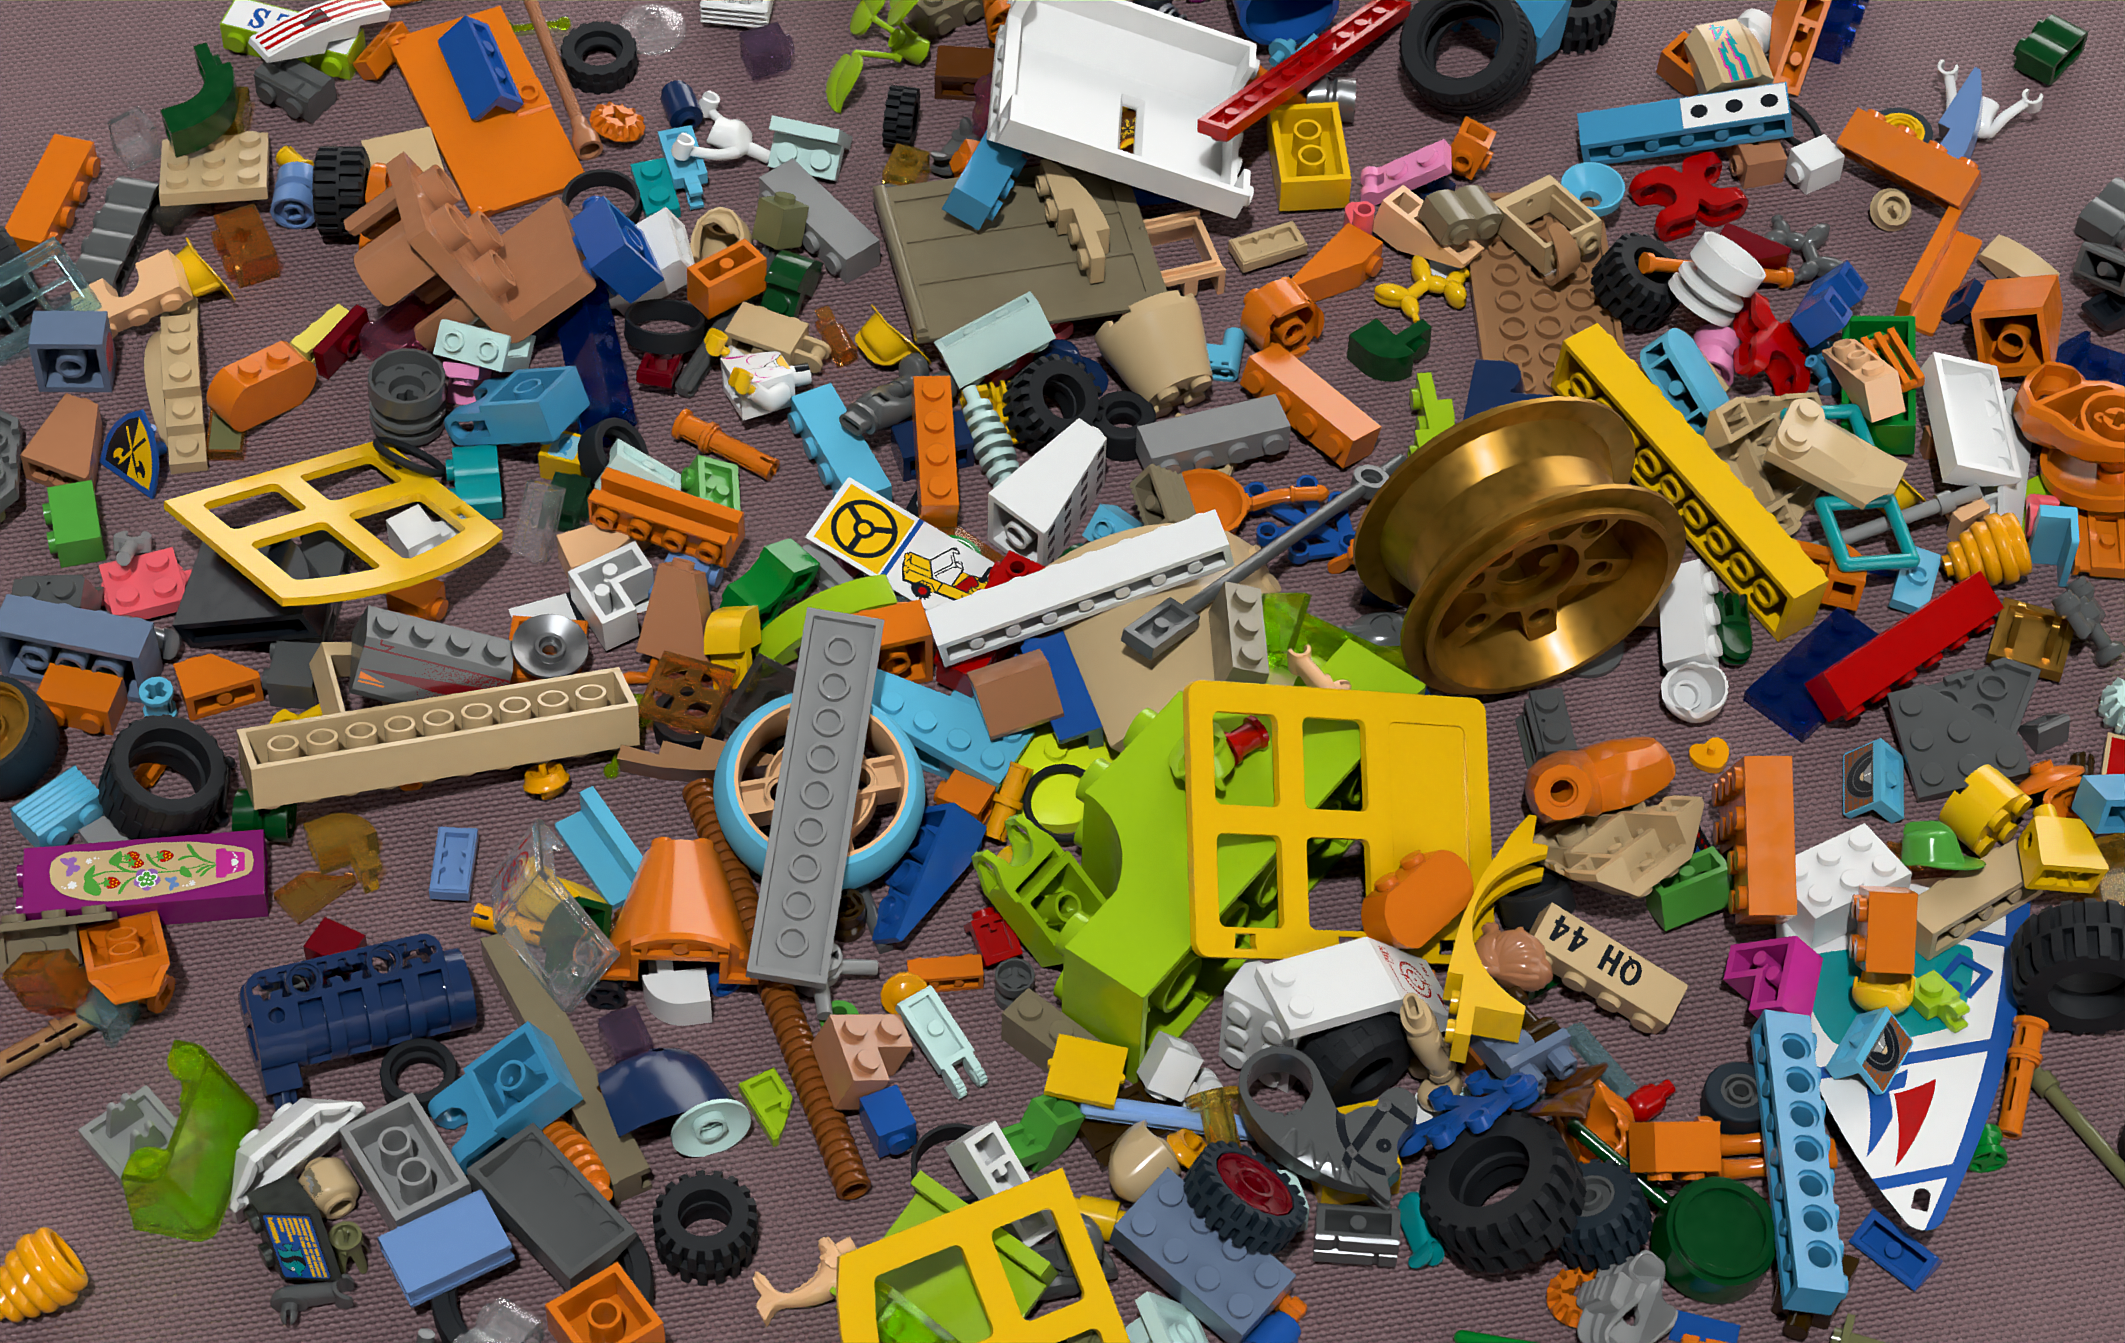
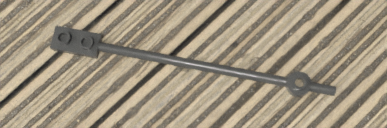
(1173, 621)

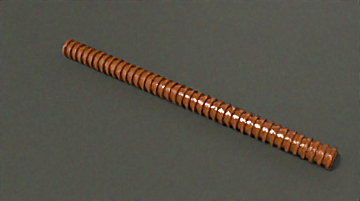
(785, 1015)

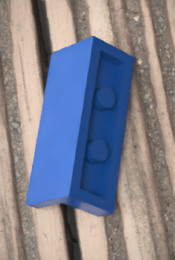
(479, 68)
(1079, 711)

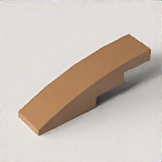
(685, 763)

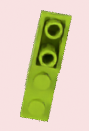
(1433, 414)

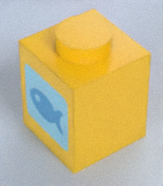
(560, 456)

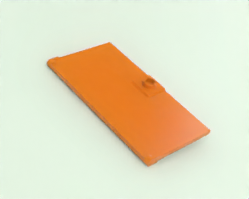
(504, 155)

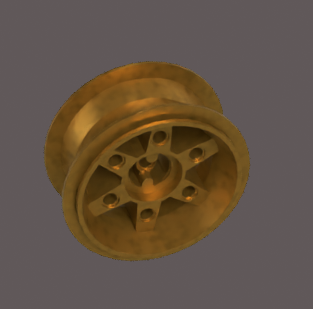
(1518, 545)

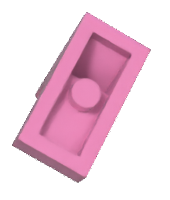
(463, 380)

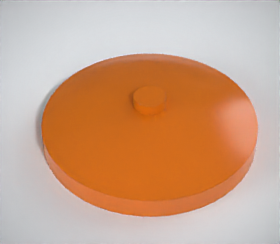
(2083, 483)

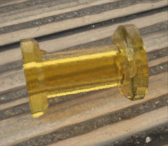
(1216, 1113)

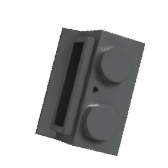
(60, 589)
(1544, 725)

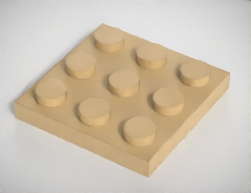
(221, 172)

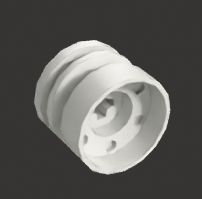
(1716, 279)

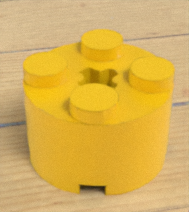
(1985, 810)

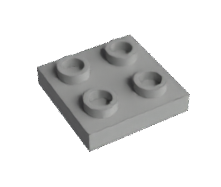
(126, 1127)

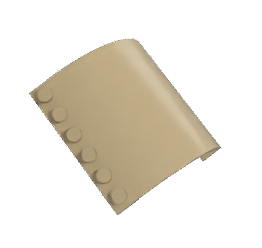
(1125, 680)

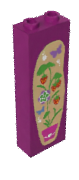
(176, 875)

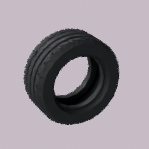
(1487, 88)

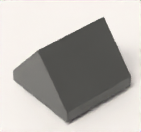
(2046, 731)

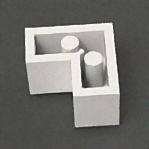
(609, 589)

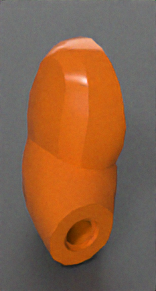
(2072, 413)
(1597, 778)

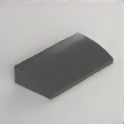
(551, 1207)

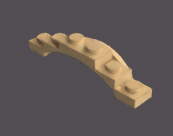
(175, 388)

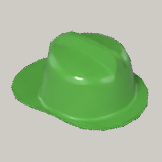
(1934, 846)

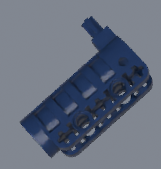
(353, 1014)

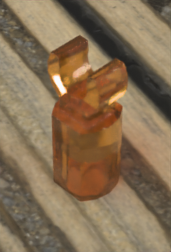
(835, 335)

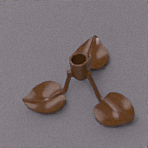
(1571, 1100)

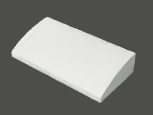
(1969, 422)

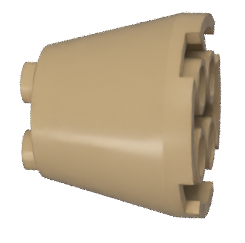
(1160, 350)

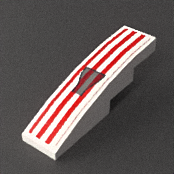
(314, 27)

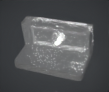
(538, 521)

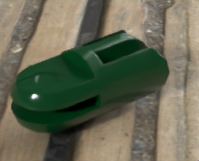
(1734, 627)

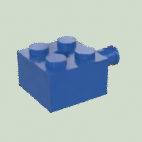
(615, 249)

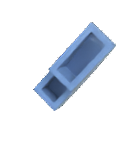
(1963, 117)

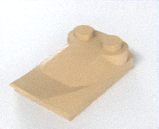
(1832, 456)

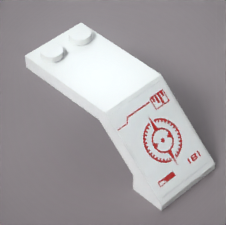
(1347, 986)

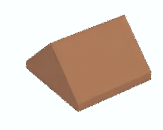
(1016, 694)

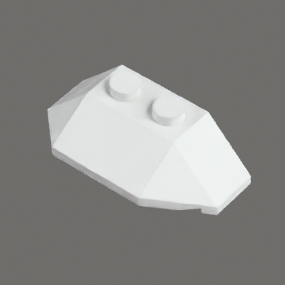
(288, 1144)

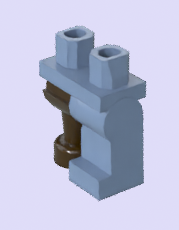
(1539, 1048)

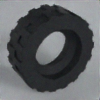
(594, 37)

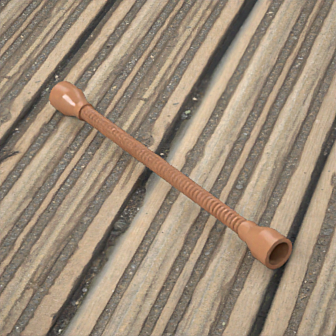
(584, 137)

